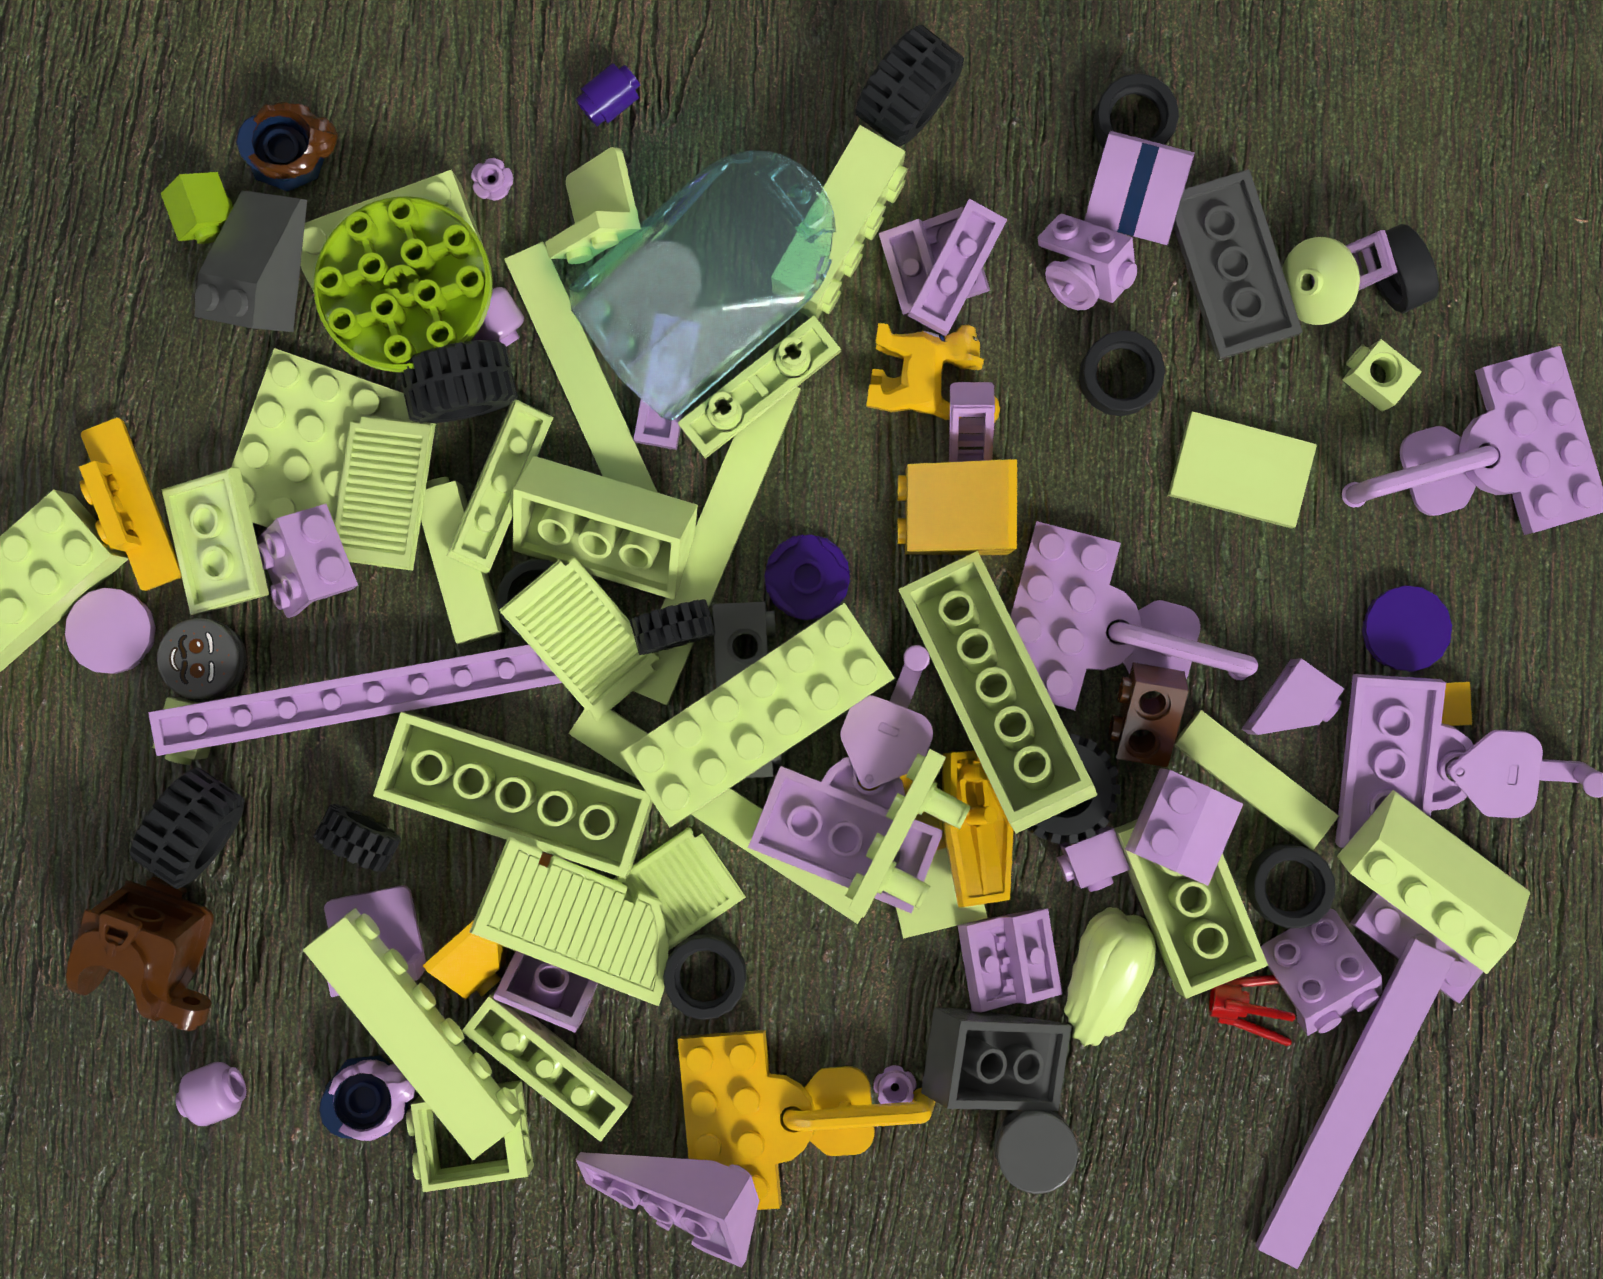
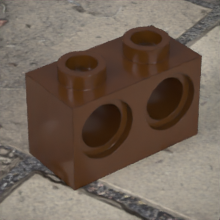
(1157, 715)

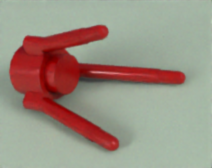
(1229, 1003)

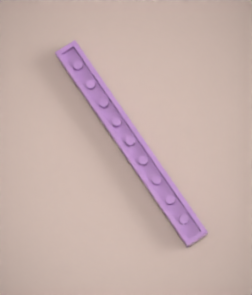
(348, 699)

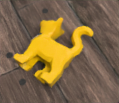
(921, 376)

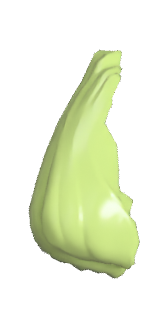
(1109, 974)

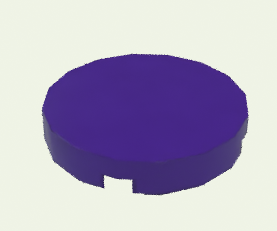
(807, 577)
(1407, 628)

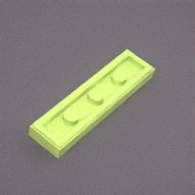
(492, 499)
(1255, 780)

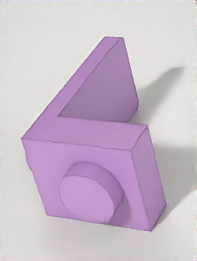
(1105, 249)

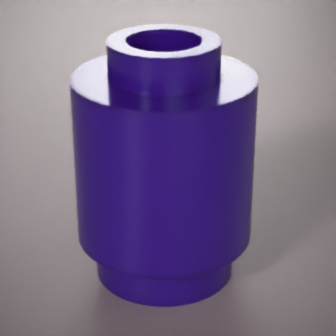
(608, 94)

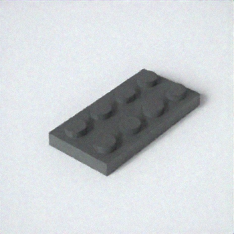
(1234, 266)

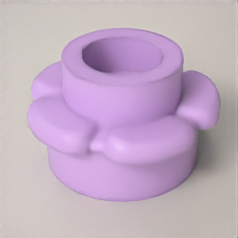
(497, 189)
(891, 1075)

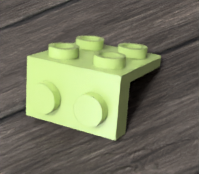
(600, 208)

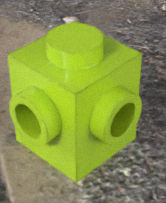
(197, 206)

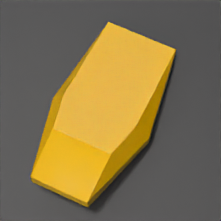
(984, 844)

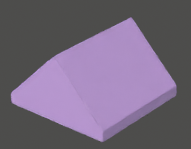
(546, 991)

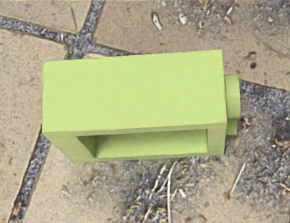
(426, 1160)

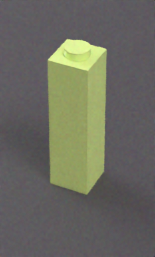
(464, 589)

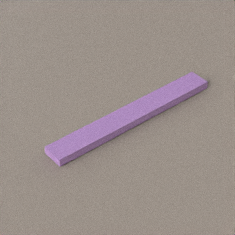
(1354, 1102)

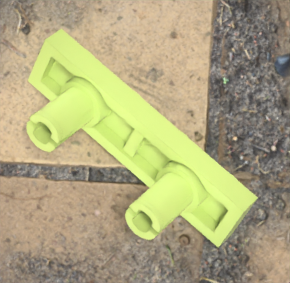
(759, 387)
(882, 872)

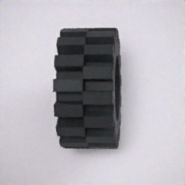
(672, 626)
(357, 837)

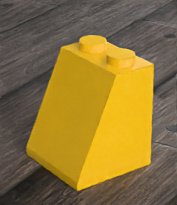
(959, 508)

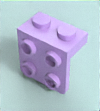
(304, 559)
(395, 917)
(1323, 972)

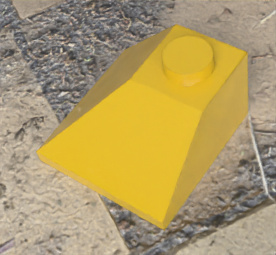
(468, 963)

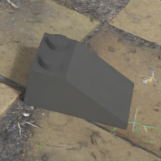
(254, 264)
(995, 1061)

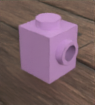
(1093, 860)

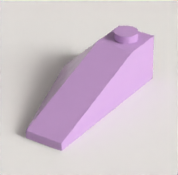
(694, 1194)

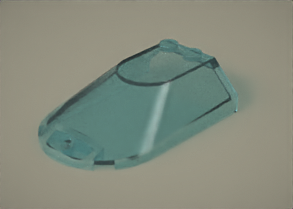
(708, 277)

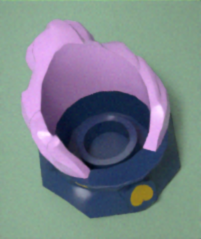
(365, 1099)

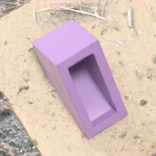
(1295, 700)

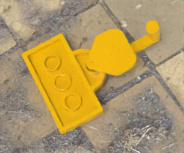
(738, 1108)

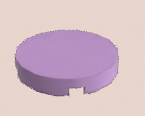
(109, 630)

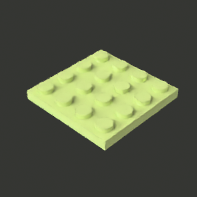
(300, 433)

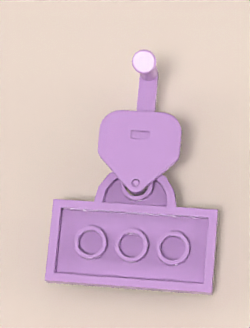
(1528, 439)
(1069, 603)
(1403, 746)
(834, 821)

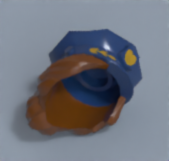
(286, 144)

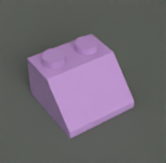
(1184, 826)

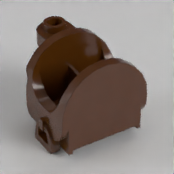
(152, 944)

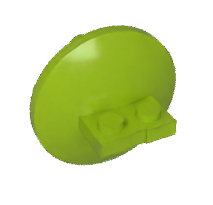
(401, 281)

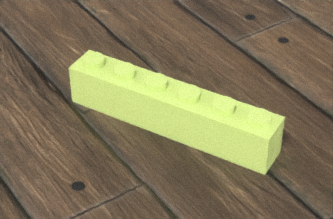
(414, 1032)

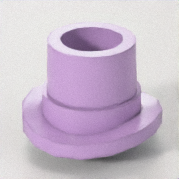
(1073, 283)

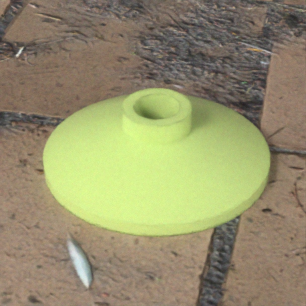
(1334, 276)

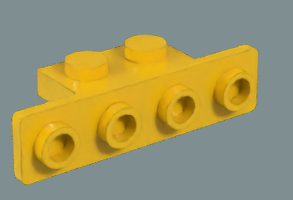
(126, 504)

